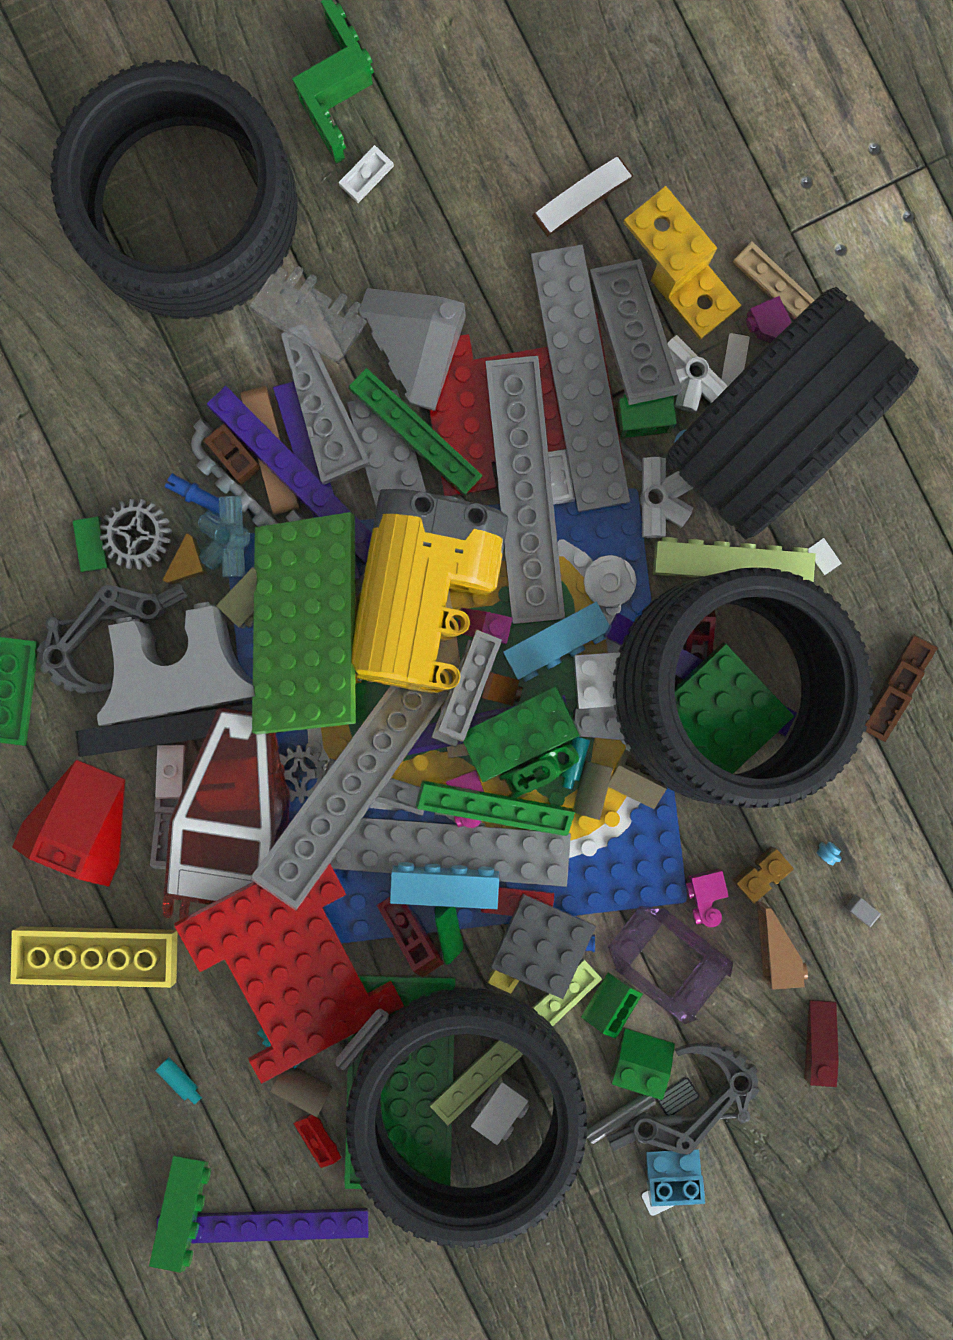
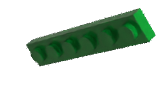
(415, 432)
(494, 808)

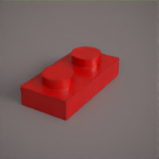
(317, 1140)

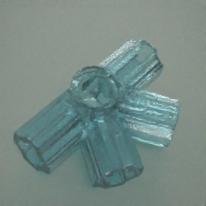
(227, 536)

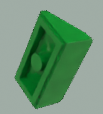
(448, 932)

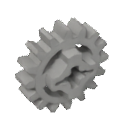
(300, 760)

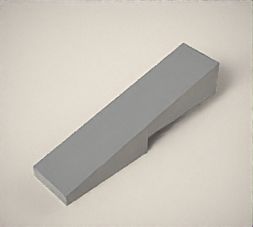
(164, 810)

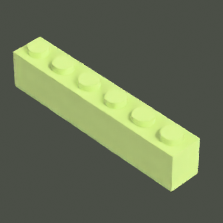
(701, 560)

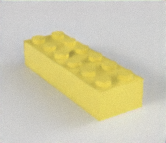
(94, 956)

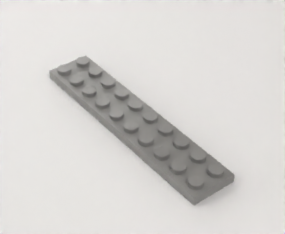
(580, 378)
(525, 489)
(346, 793)
(515, 853)

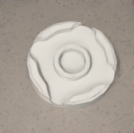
(610, 581)

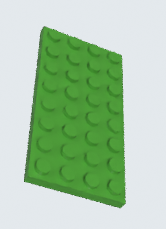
(304, 624)

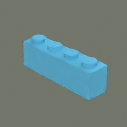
(556, 641)
(444, 886)

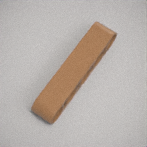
(279, 495)

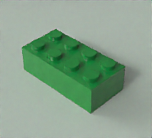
(520, 734)

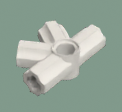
(692, 387)
(669, 505)

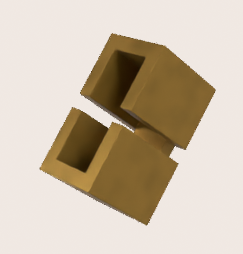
(755, 883)

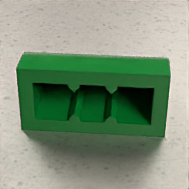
(611, 1005)

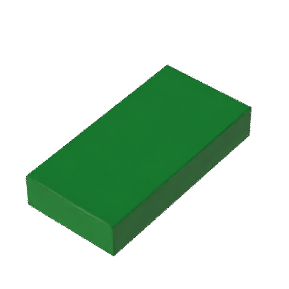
(89, 544)

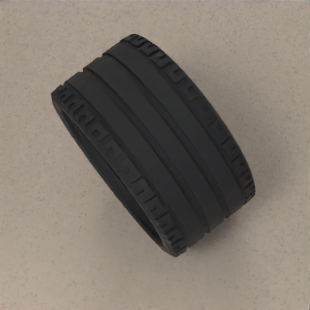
(119, 116)
(792, 413)
(831, 675)
(455, 1213)

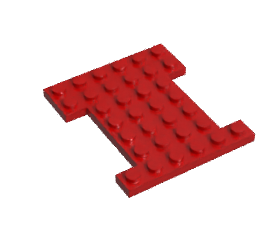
(465, 414)
(286, 969)

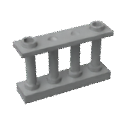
(464, 698)

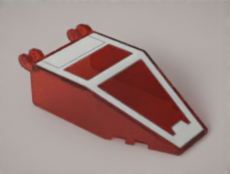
(225, 814)

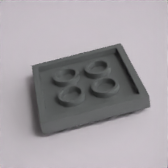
(542, 946)

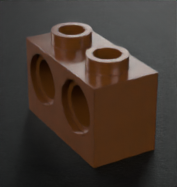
(232, 454)

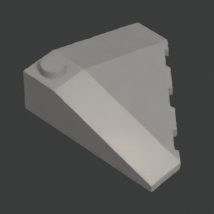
(418, 338)

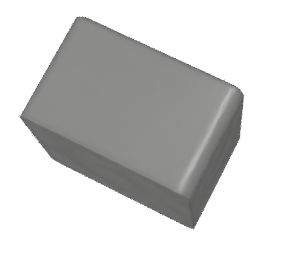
(862, 910)

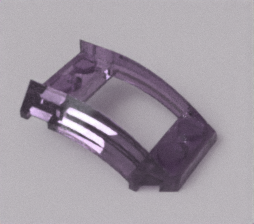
(697, 986)

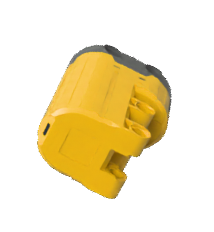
(414, 557)

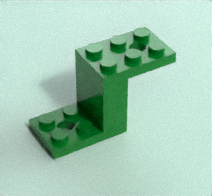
(334, 79)

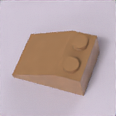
(780, 960)

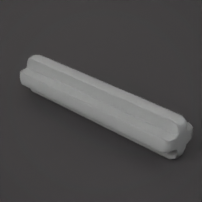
(362, 1039)
(619, 1117)

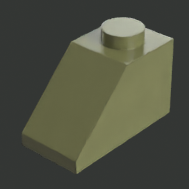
(239, 602)

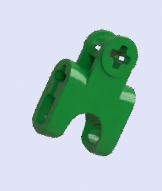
(539, 771)

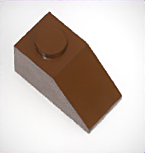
(502, 689)

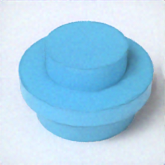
(829, 853)

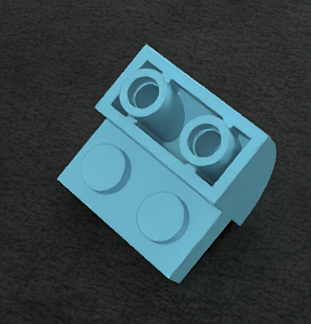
(674, 1178)

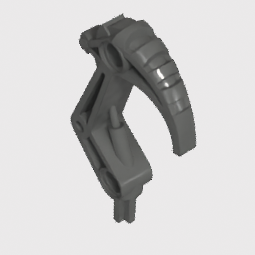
(97, 610)
(684, 1139)

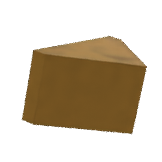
(186, 562)

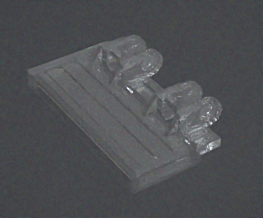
(306, 314)

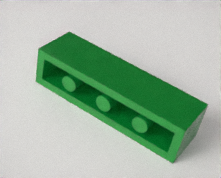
(179, 1213)

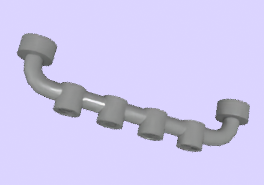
(227, 483)

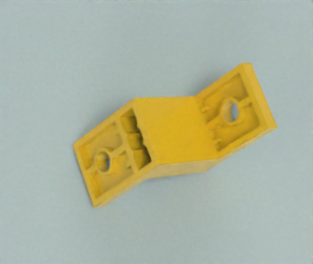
(682, 262)

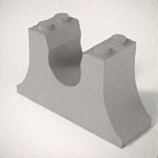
(200, 680)

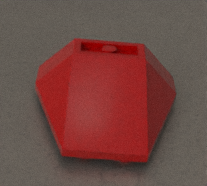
(77, 825)

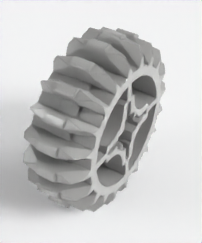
(134, 545)

